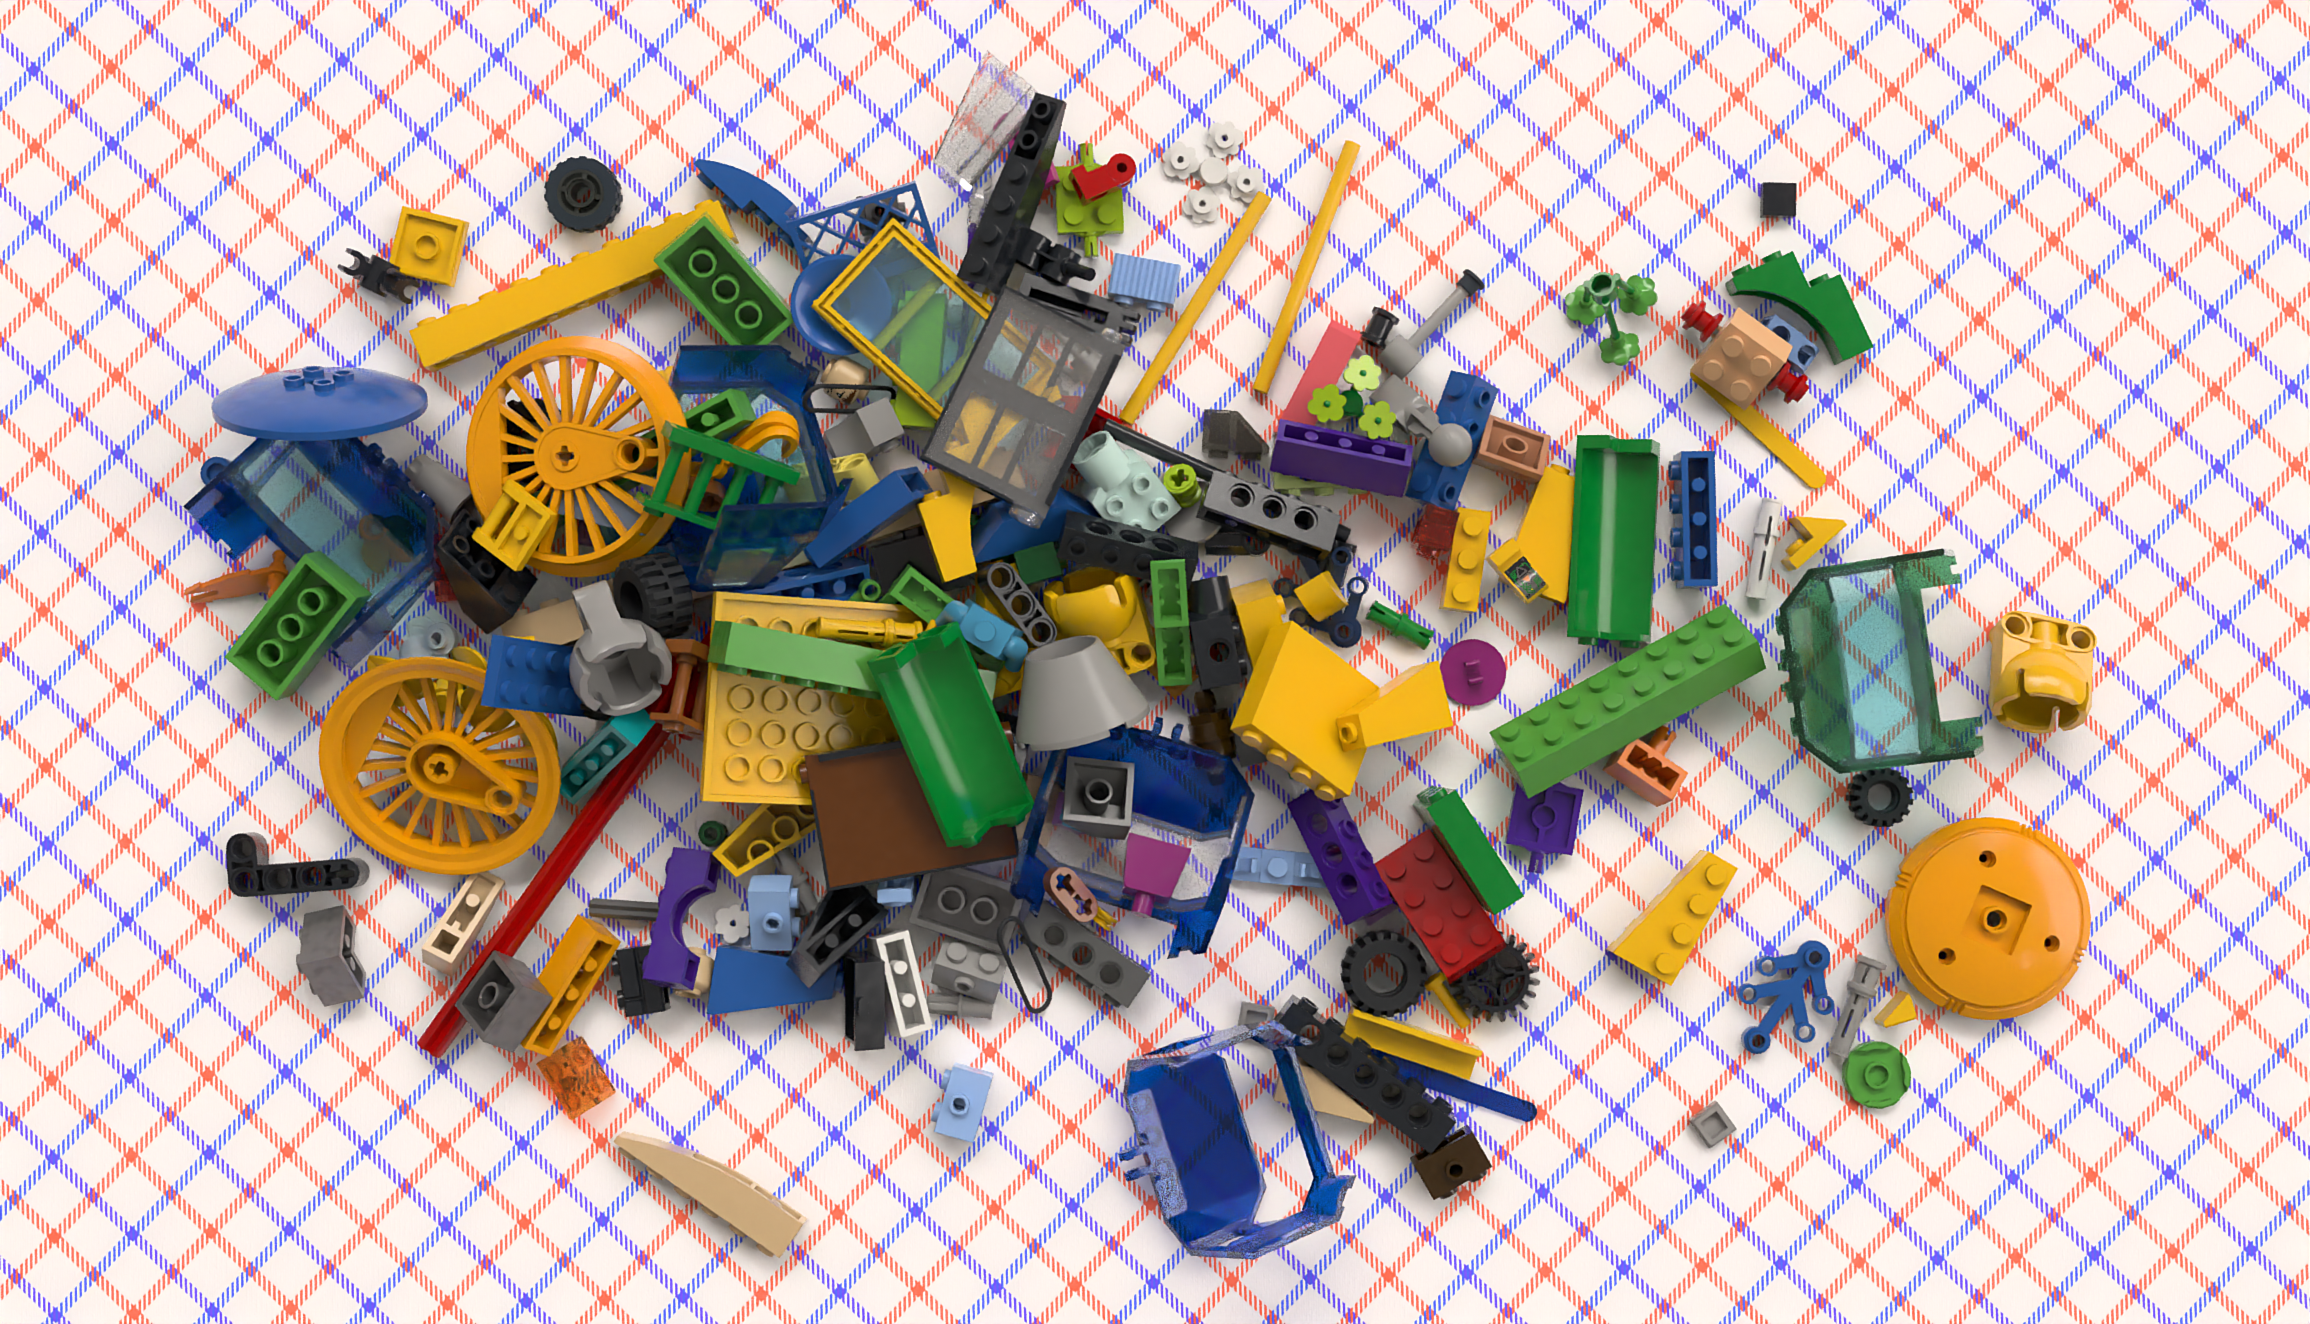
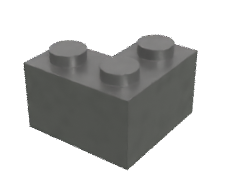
(329, 956)

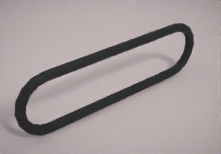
(841, 386)
(1012, 969)

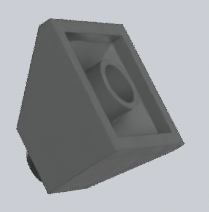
(1098, 797)

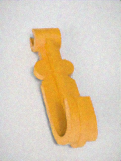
(765, 428)

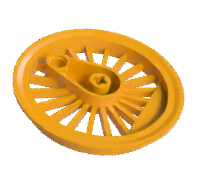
(598, 452)
(440, 764)

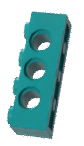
(602, 753)

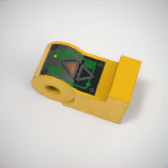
(1517, 571)

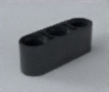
(1002, 597)

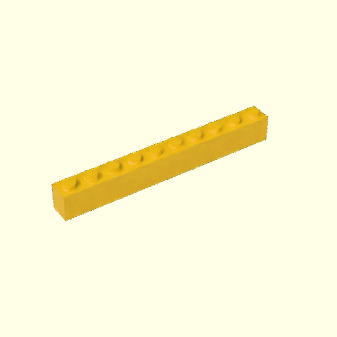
(554, 293)

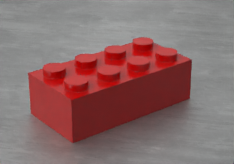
(1439, 906)

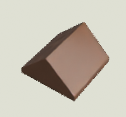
(1512, 450)

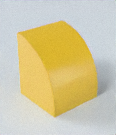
(1321, 596)

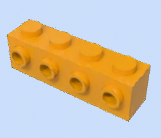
(569, 980)

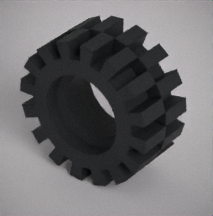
(1894, 811)

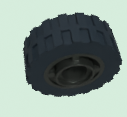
(568, 180)

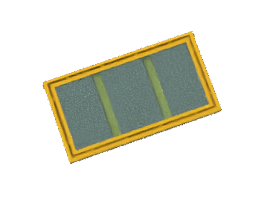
(906, 315)

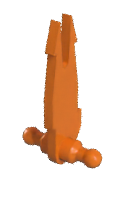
(242, 582)

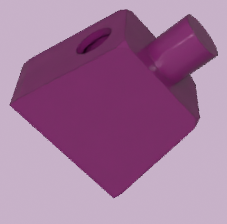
(1151, 871)

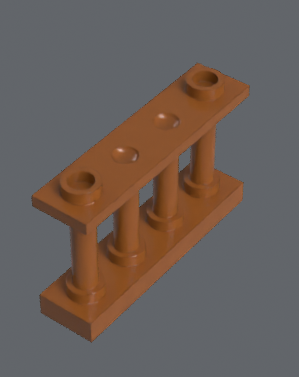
(688, 654)

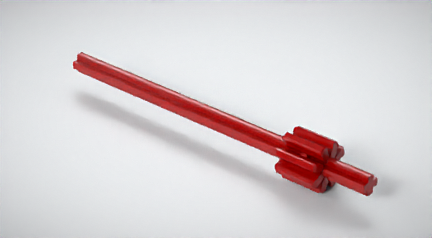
(562, 860)

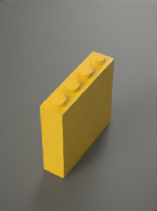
(1294, 710)

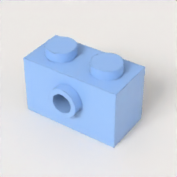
(772, 912)
(963, 1101)

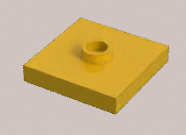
(429, 246)

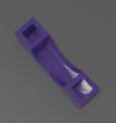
(689, 877)

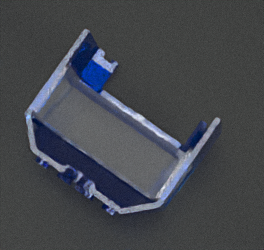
(1178, 798)

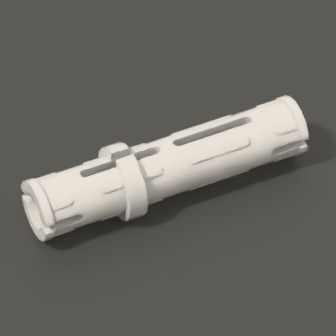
(1770, 512)

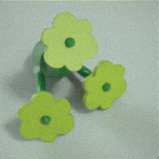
(1330, 405)

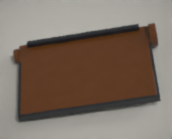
(878, 821)

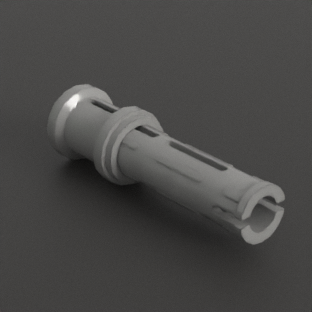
(1839, 1044)

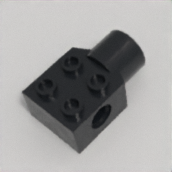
(1210, 624)

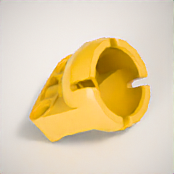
(1103, 606)
(2040, 672)

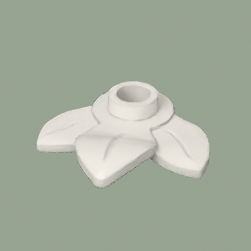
(425, 639)

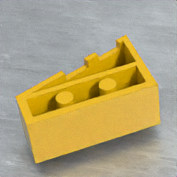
(1257, 612)

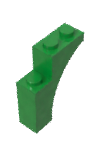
(1823, 305)

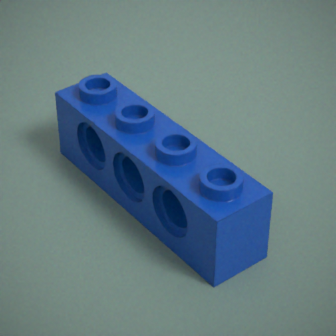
(829, 582)

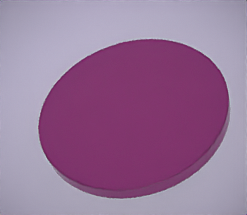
(1473, 672)

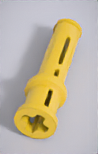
(885, 633)

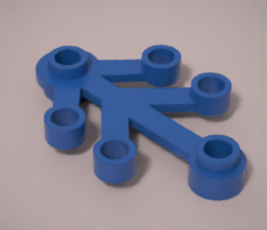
(1788, 992)

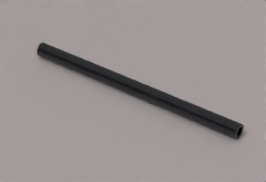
(1173, 457)

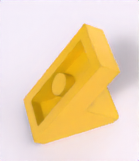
(1816, 534)

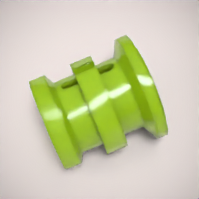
(1176, 484)

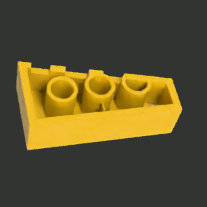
(764, 834)

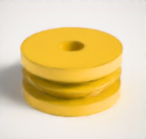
(1104, 919)

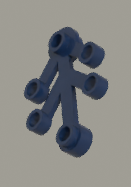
(1339, 618)

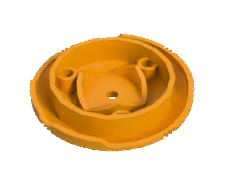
(1945, 908)

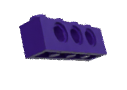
(1340, 856)

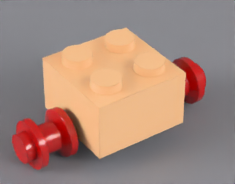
(1742, 357)

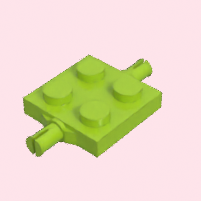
(1087, 221)

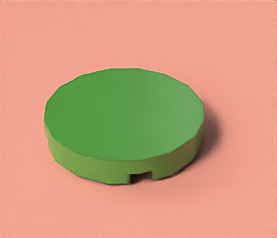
(1876, 1074)

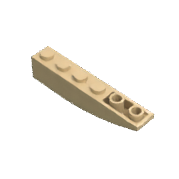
(720, 1191)

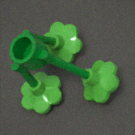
(1595, 299)

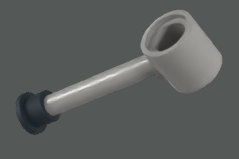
(1403, 354)

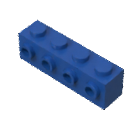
(1464, 402)
(1694, 520)

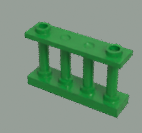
(713, 452)

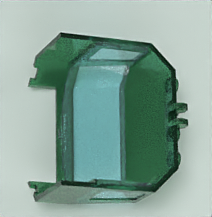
(1866, 665)

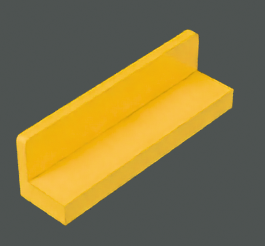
(1413, 1042)

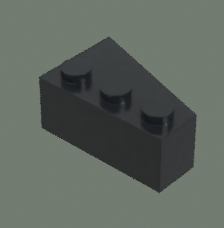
(833, 930)

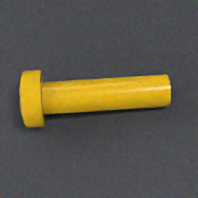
(1436, 984)

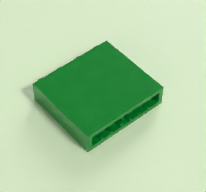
(1467, 848)

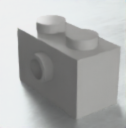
(969, 969)

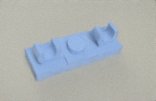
(1277, 867)

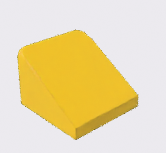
(1897, 1011)

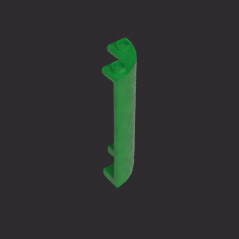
(1613, 540)
(952, 734)

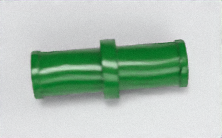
(1399, 625)

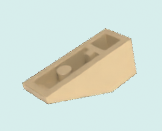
(461, 923)
(1325, 1095)

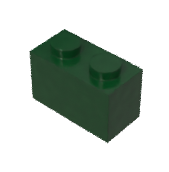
(1040, 564)

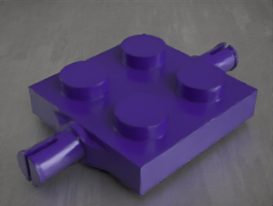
(1544, 822)

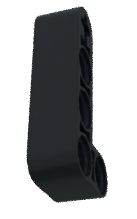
(298, 873)

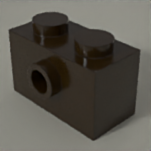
(1452, 1163)

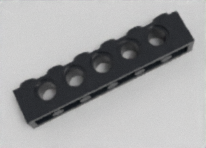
(1424, 1130)

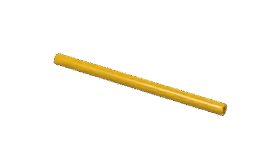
(1306, 267)
(1195, 308)

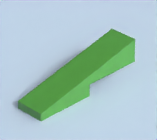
(928, 602)
(1171, 622)

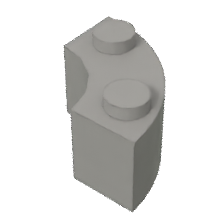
(866, 431)

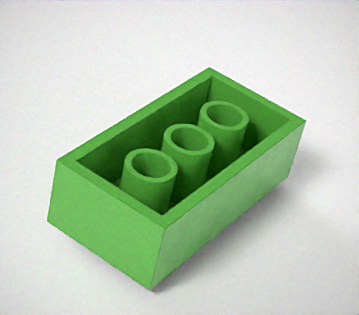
(724, 284)
(298, 625)

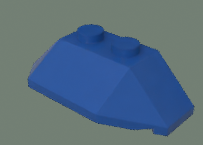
(1000, 534)

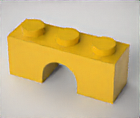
(1466, 561)

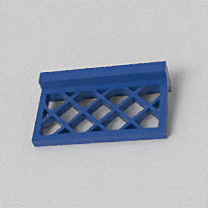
(860, 202)

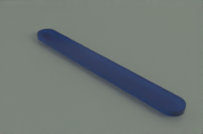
(1464, 1089)

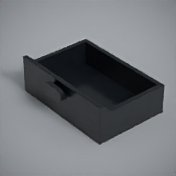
(912, 549)
(864, 1000)

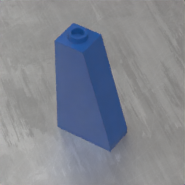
(868, 515)
(761, 979)

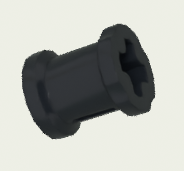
(1379, 328)

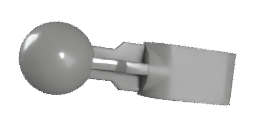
(1447, 443)

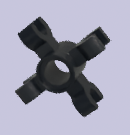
(378, 276)

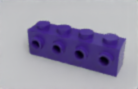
(1341, 458)

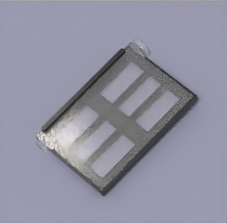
(1023, 403)

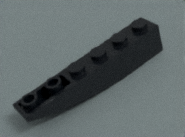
(1014, 199)

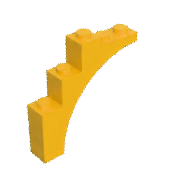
(948, 527)

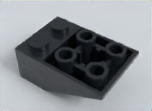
(481, 582)

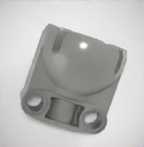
(617, 658)

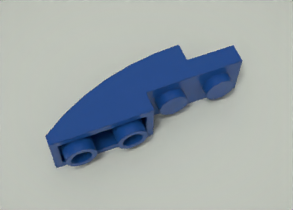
(747, 192)

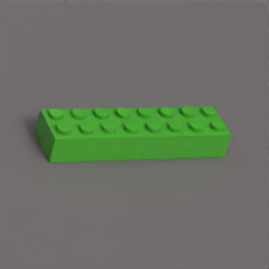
(800, 659)
(1628, 700)

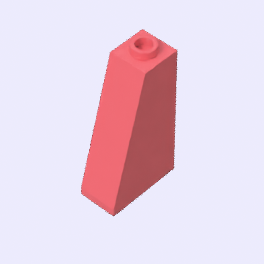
(1323, 369)

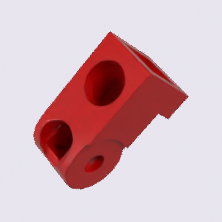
(1104, 179)

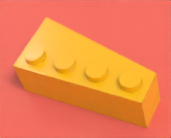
(1675, 918)

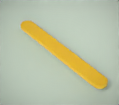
(1769, 437)

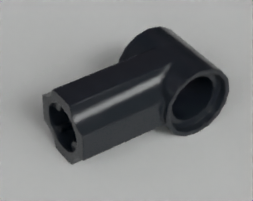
(1231, 543)

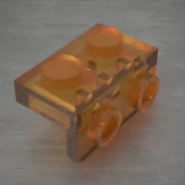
(576, 1077)

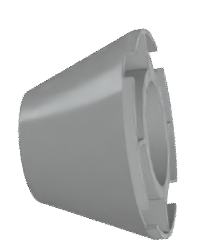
(1075, 695)

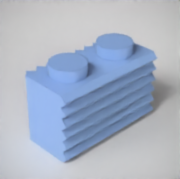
(1144, 282)

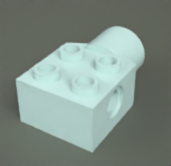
(1122, 484)

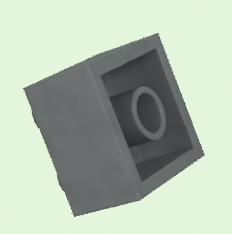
(503, 1001)

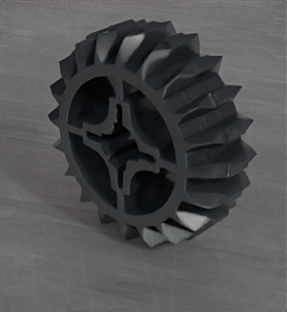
(1510, 973)

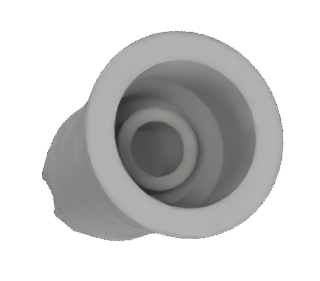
(442, 485)

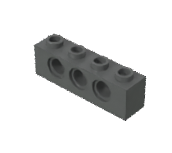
(1119, 992)

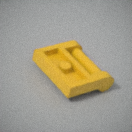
(522, 530)

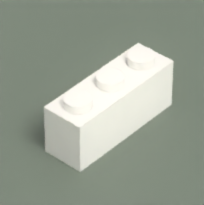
(904, 995)

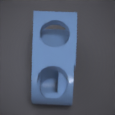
(1803, 349)

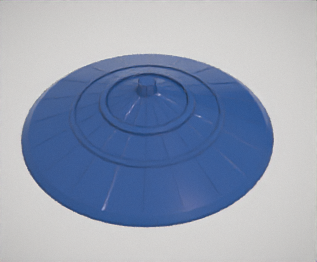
(809, 287)

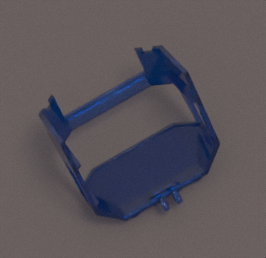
(1203, 1150)

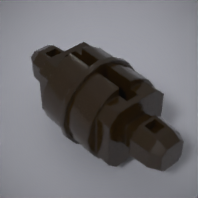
(1211, 726)

